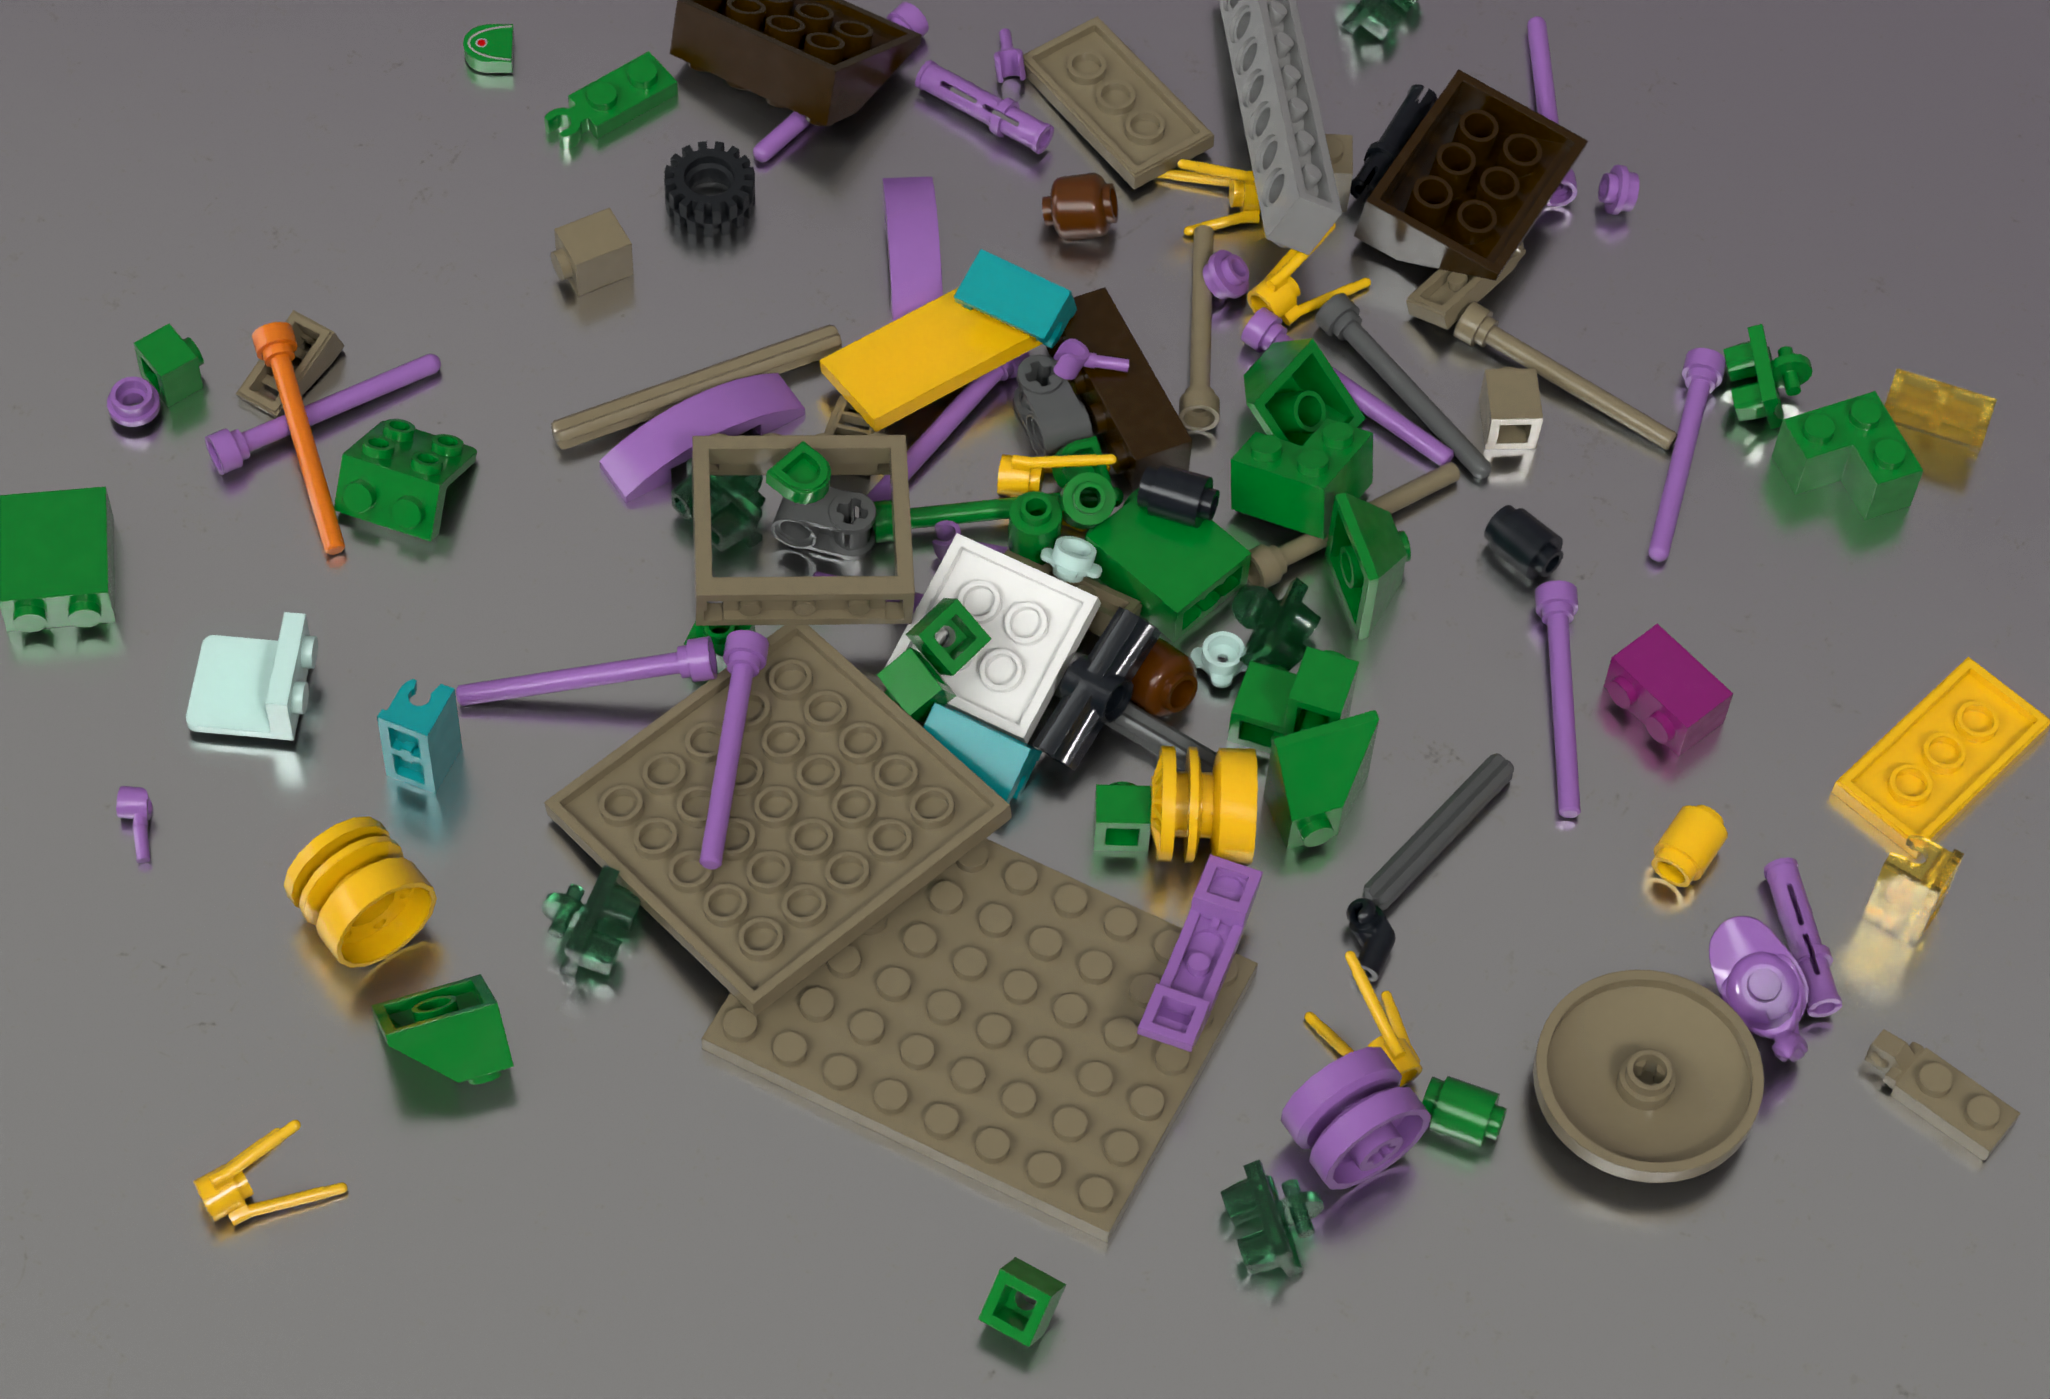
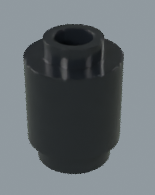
(1178, 495)
(1524, 542)

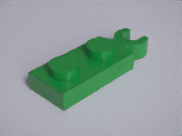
(613, 100)

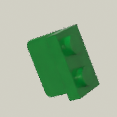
(401, 477)

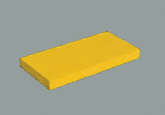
(921, 359)
(1942, 756)

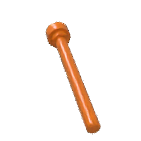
(276, 347)

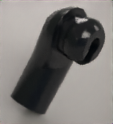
(1373, 935)

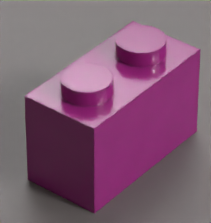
(1667, 690)

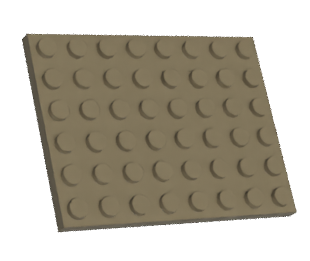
(995, 1034)

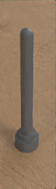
(1341, 319)

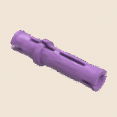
(1030, 130)
(1802, 936)

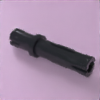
(1400, 129)

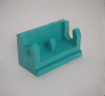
(1017, 298)
(420, 740)
(989, 753)

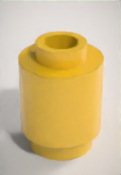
(1689, 845)

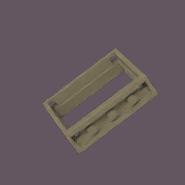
(806, 598)

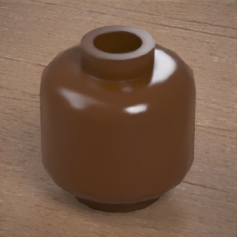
(1081, 207)
(1165, 681)

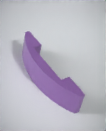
(912, 243)
(649, 453)
(1202, 954)

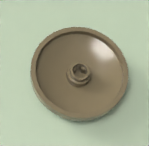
(1648, 1076)

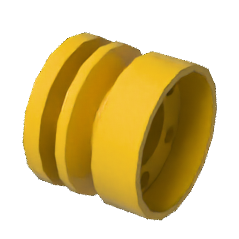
(1205, 804)
(359, 892)

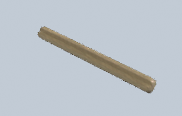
(658, 398)

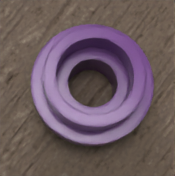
(1618, 190)
(1226, 275)
(133, 391)

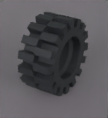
(714, 210)

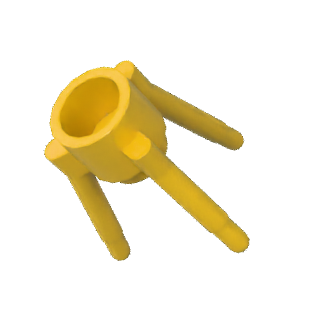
(1241, 191)
(1280, 291)
(1026, 474)
(1393, 1033)
(227, 1187)

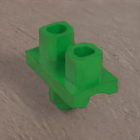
(1755, 359)

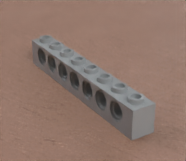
(1281, 121)

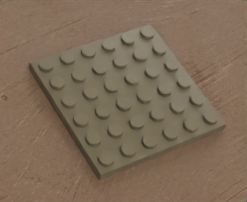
(828, 825)

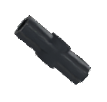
(1097, 688)

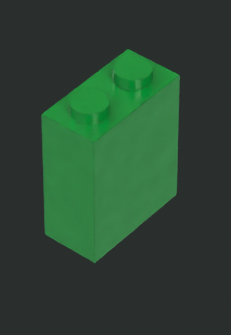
(57, 559)
(1168, 566)

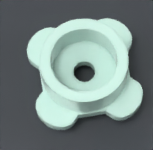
(1072, 559)
(1220, 645)

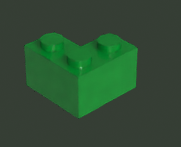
(1853, 445)
(1298, 482)
(1282, 702)

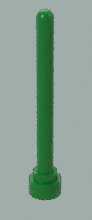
(962, 512)

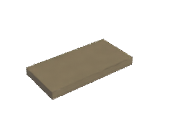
(1116, 102)

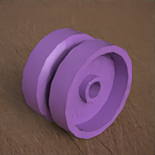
(1355, 1117)

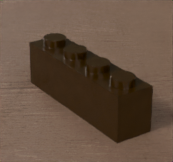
(1124, 406)

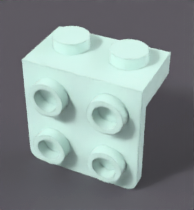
(253, 683)

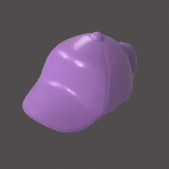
(1761, 983)

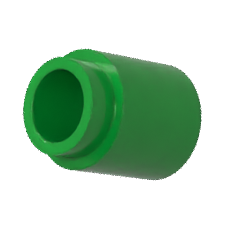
(1074, 512)
(1034, 524)
(1463, 1110)

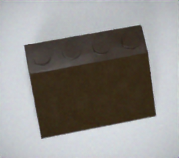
(794, 53)
(1469, 182)

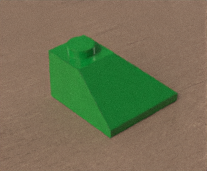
(1296, 391)
(1365, 559)
(1318, 777)
(449, 1030)

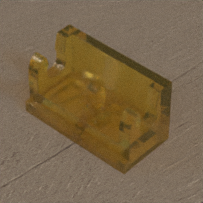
(1940, 410)
(1910, 893)

